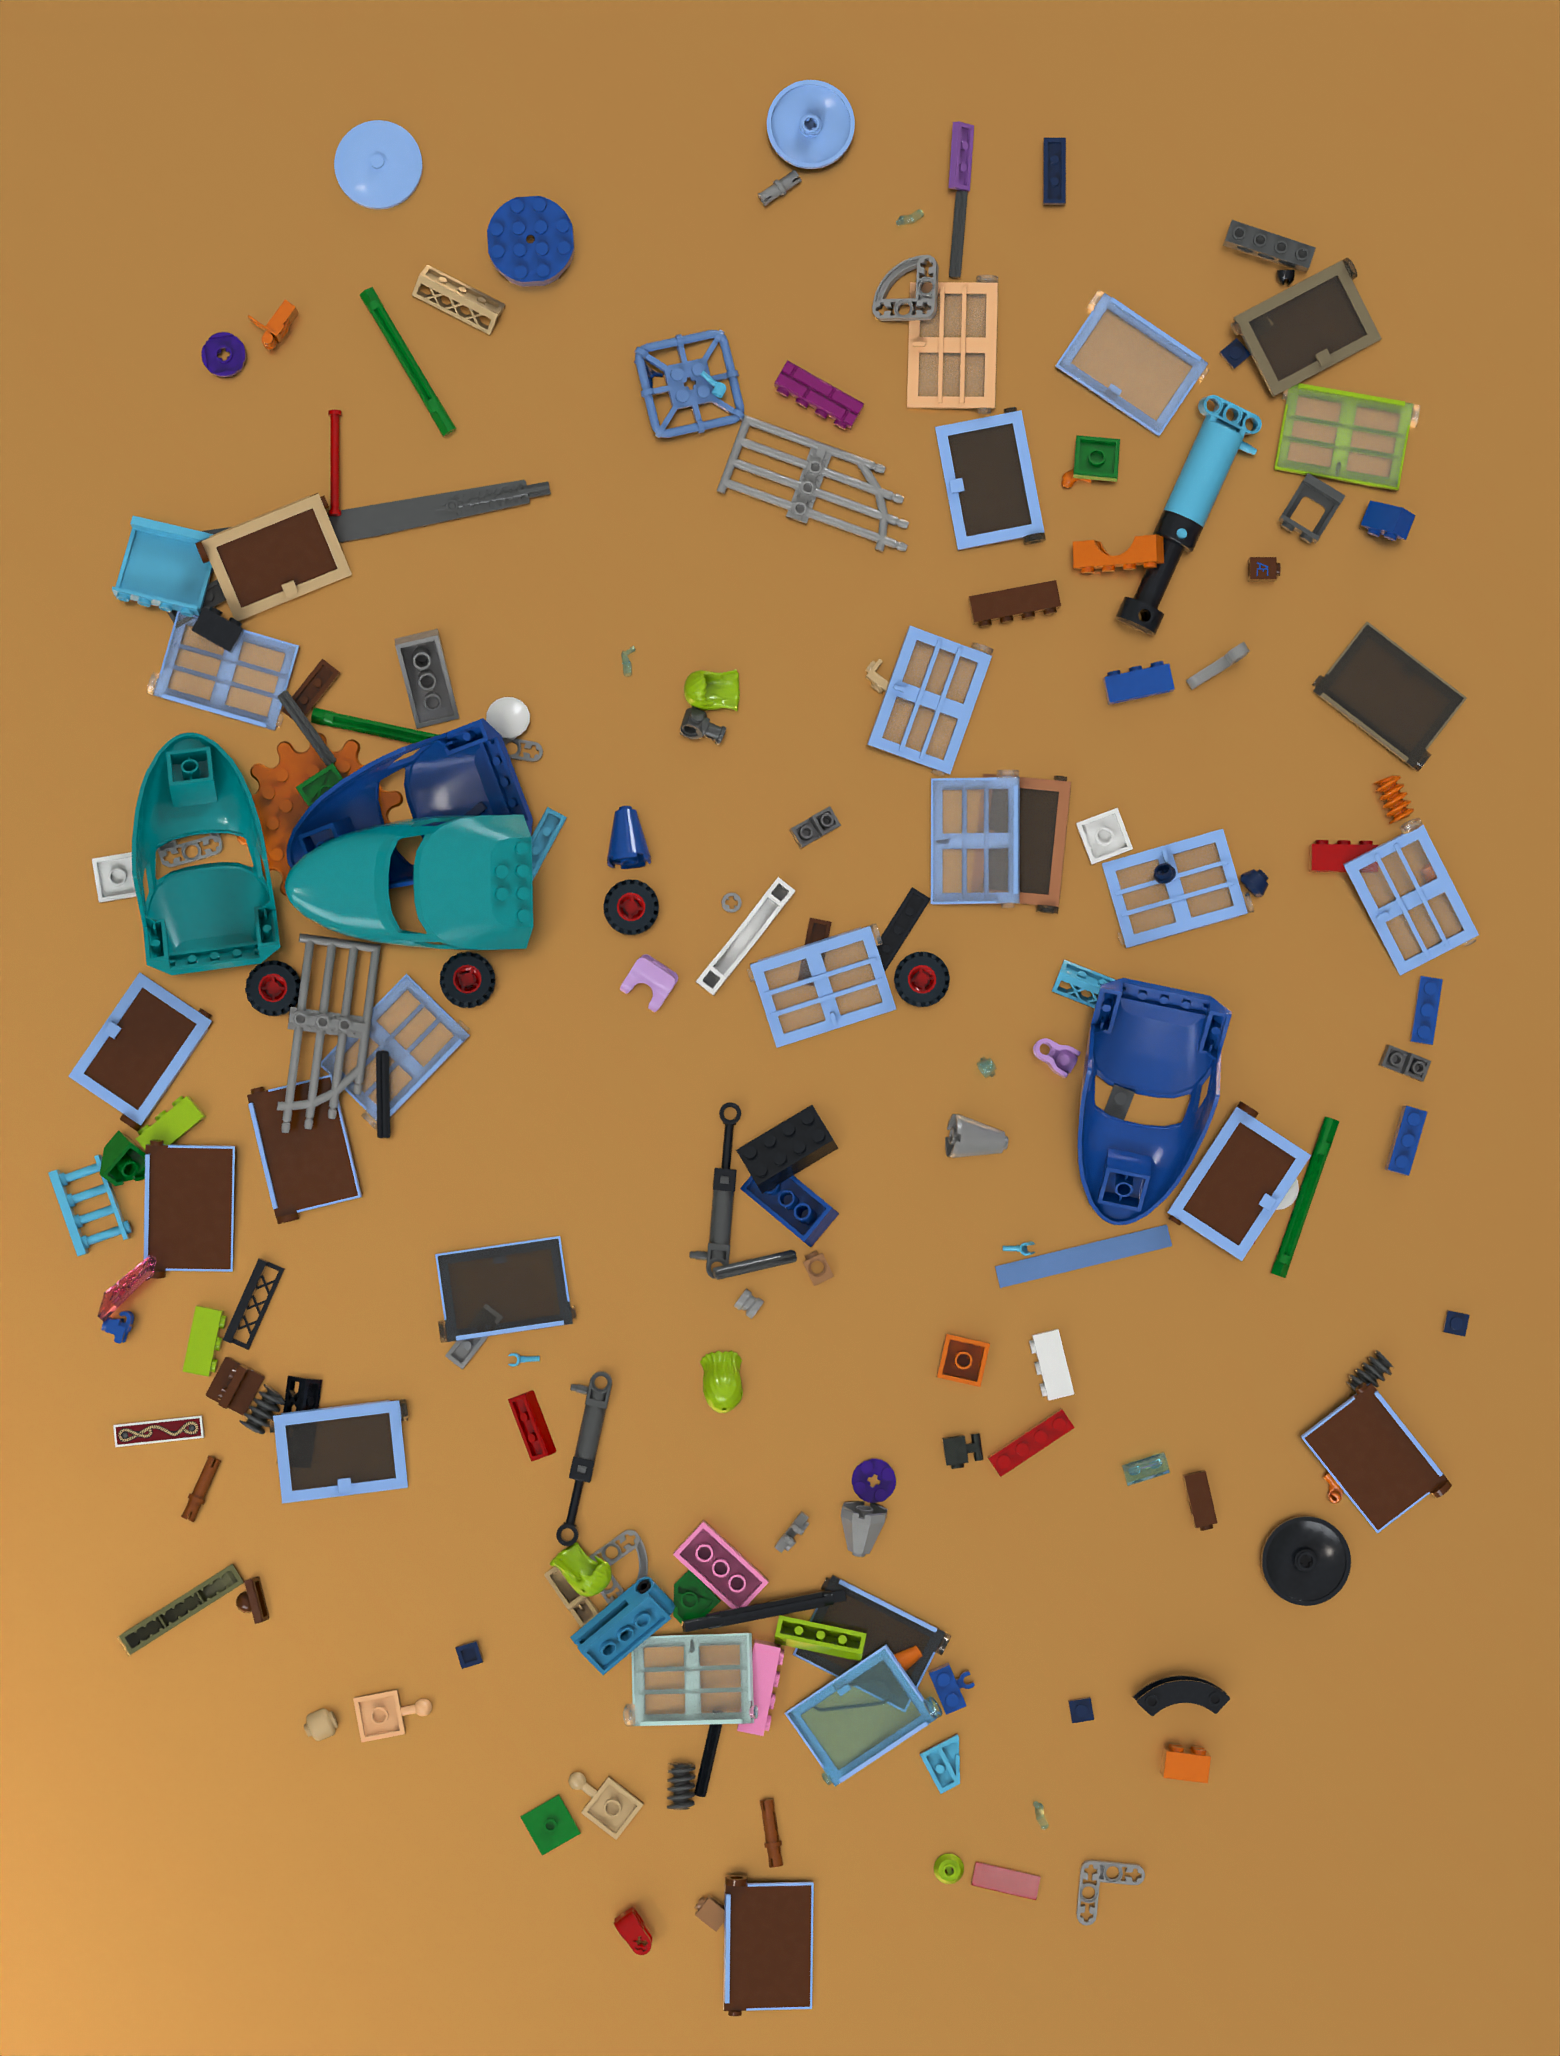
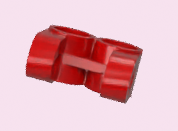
(630, 1928)

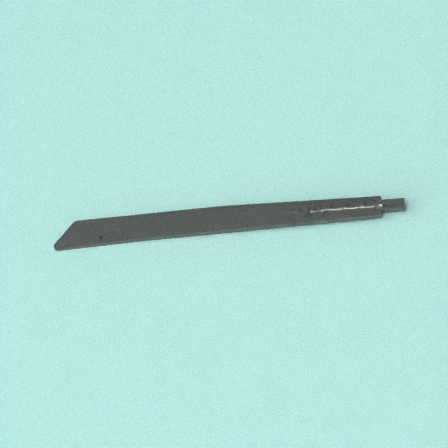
(428, 510)

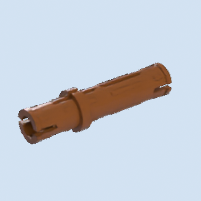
(201, 1489)
(771, 1833)

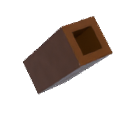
(1200, 1500)

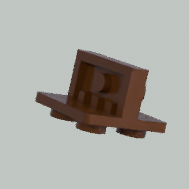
(234, 1386)

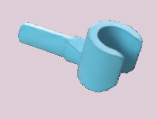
(719, 388)
(1020, 1248)
(522, 1359)

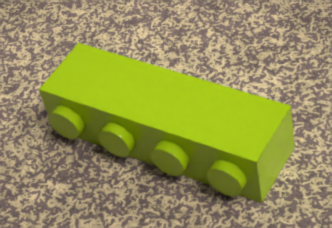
(820, 1638)

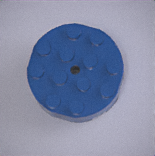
(527, 220)

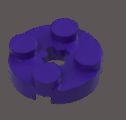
(232, 345)
(867, 1469)

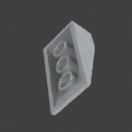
(426, 678)

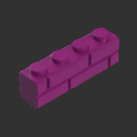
(819, 395)

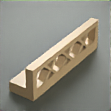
(459, 295)

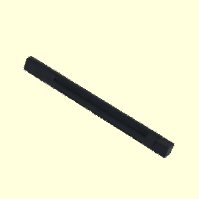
(764, 1610)

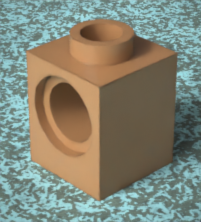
(824, 1275)
(710, 1912)

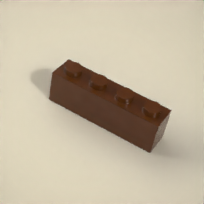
(1014, 602)

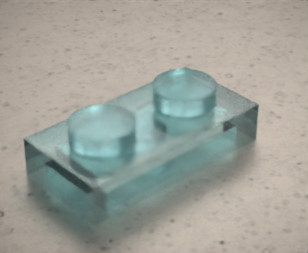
(1145, 1469)

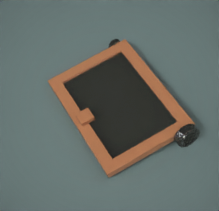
(1042, 840)

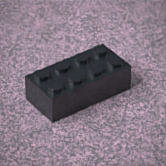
(787, 1149)

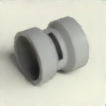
(748, 1303)

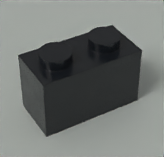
(218, 629)

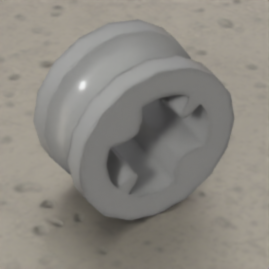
(726, 907)

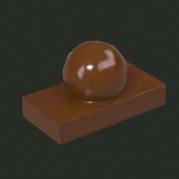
(253, 1600)

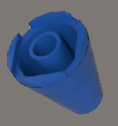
(627, 841)

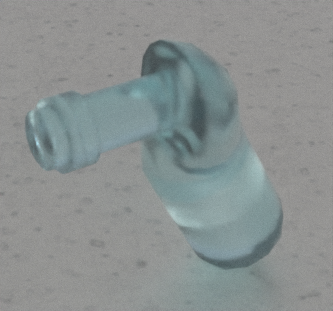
(906, 219)
(627, 667)
(1039, 1812)

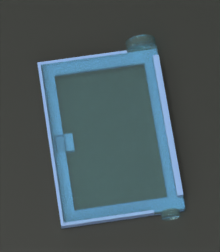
(861, 1715)

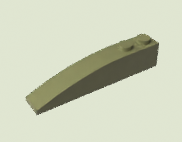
(180, 1609)

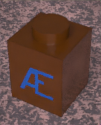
(1263, 569)

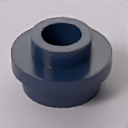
(1164, 873)

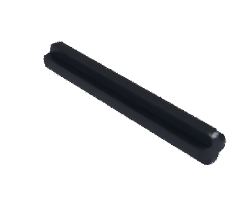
(383, 1094)
(707, 1760)

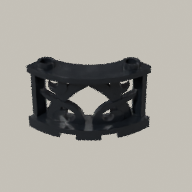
(1180, 1689)

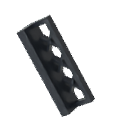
(246, 1299)
(306, 1397)

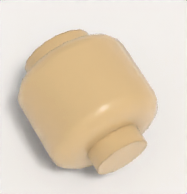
(321, 1724)

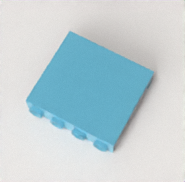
(164, 568)

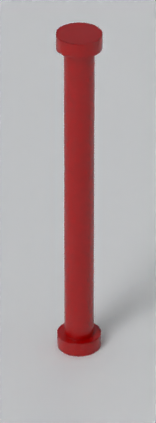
(334, 462)

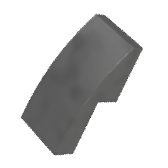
(815, 827)
(1405, 1063)

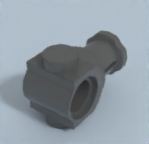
(696, 725)

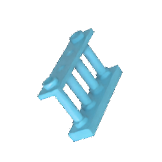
(73, 1221)

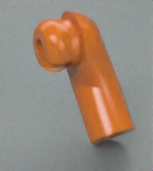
(1068, 479)
(1335, 1491)

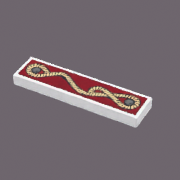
(158, 1431)

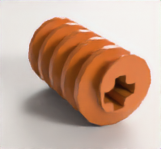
(1394, 798)

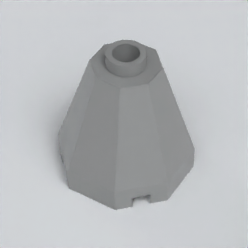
(862, 1525)

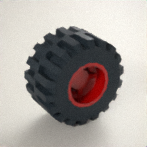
(631, 907)
(921, 979)
(467, 980)
(273, 988)

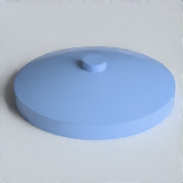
(810, 124)
(378, 164)

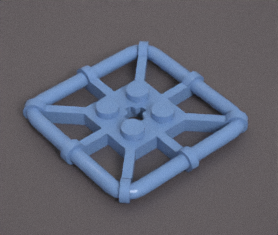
(677, 375)

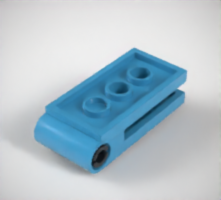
(624, 1624)

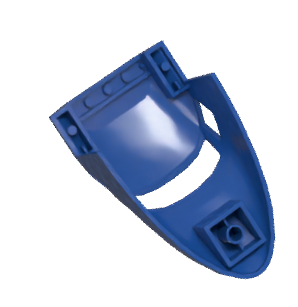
(440, 779)
(1159, 1047)

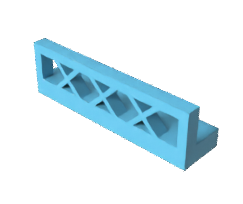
(1080, 979)

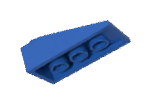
(794, 1207)

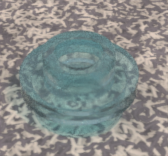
(986, 1067)

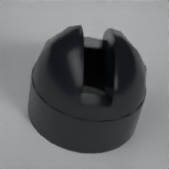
(1285, 274)

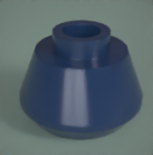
(1255, 882)

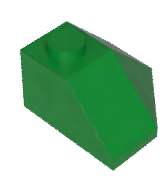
(122, 1160)

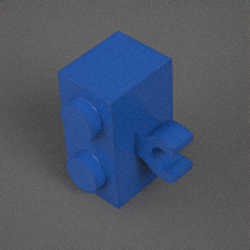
(1387, 520)
(949, 1688)

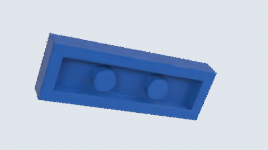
(1426, 1010)

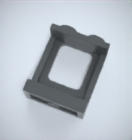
(1319, 493)

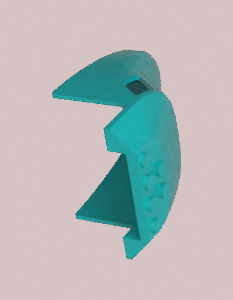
(466, 881)
(210, 911)

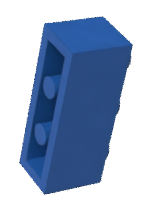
(1138, 683)
(1406, 1140)

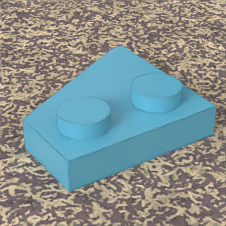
(944, 1763)

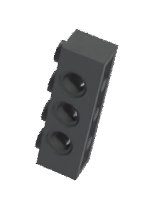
(1269, 246)

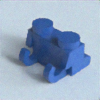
(118, 1326)

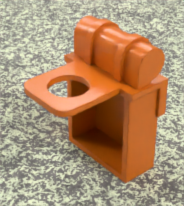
(278, 325)

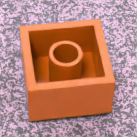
(963, 1360)
(1185, 1763)

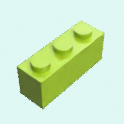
(172, 1124)
(204, 1341)

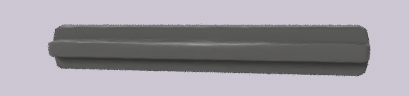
(958, 234)
(306, 728)
(754, 1264)

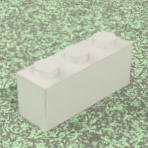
(1051, 1364)

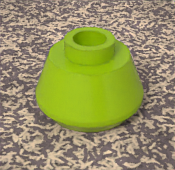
(944, 1863)

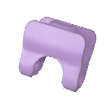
(655, 975)
(1060, 1058)

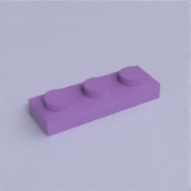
(961, 156)

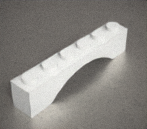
(745, 936)

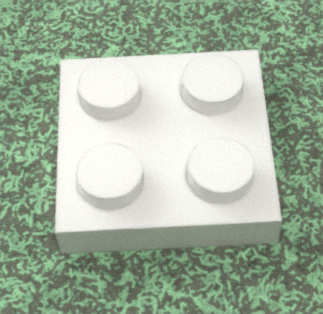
(1104, 836)
(114, 877)

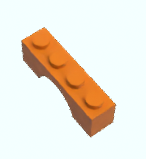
(1145, 551)

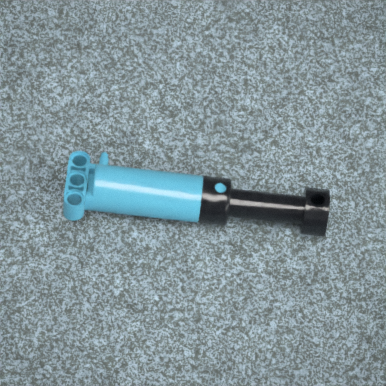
(1190, 504)

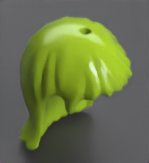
(712, 690)
(722, 1380)
(582, 1572)

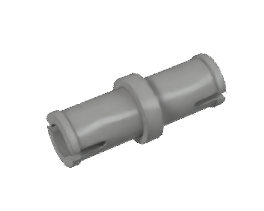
(779, 187)

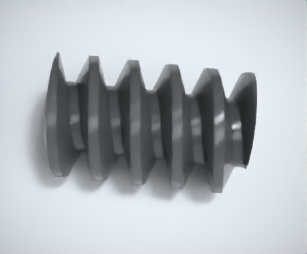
(1371, 1372)
(263, 1410)
(681, 1786)

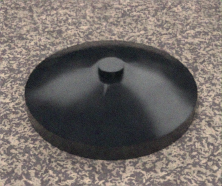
(1306, 1560)

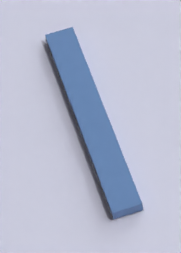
(1083, 1256)

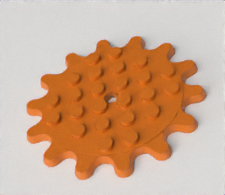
(281, 804)

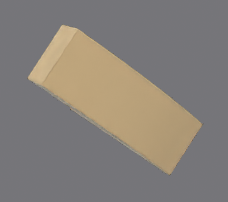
(579, 1606)

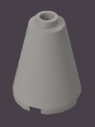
(973, 1138)

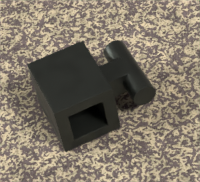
(956, 1450)

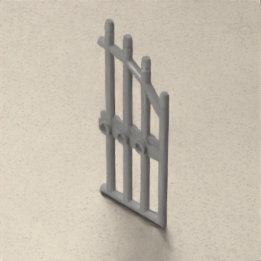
(810, 481)
(329, 1023)

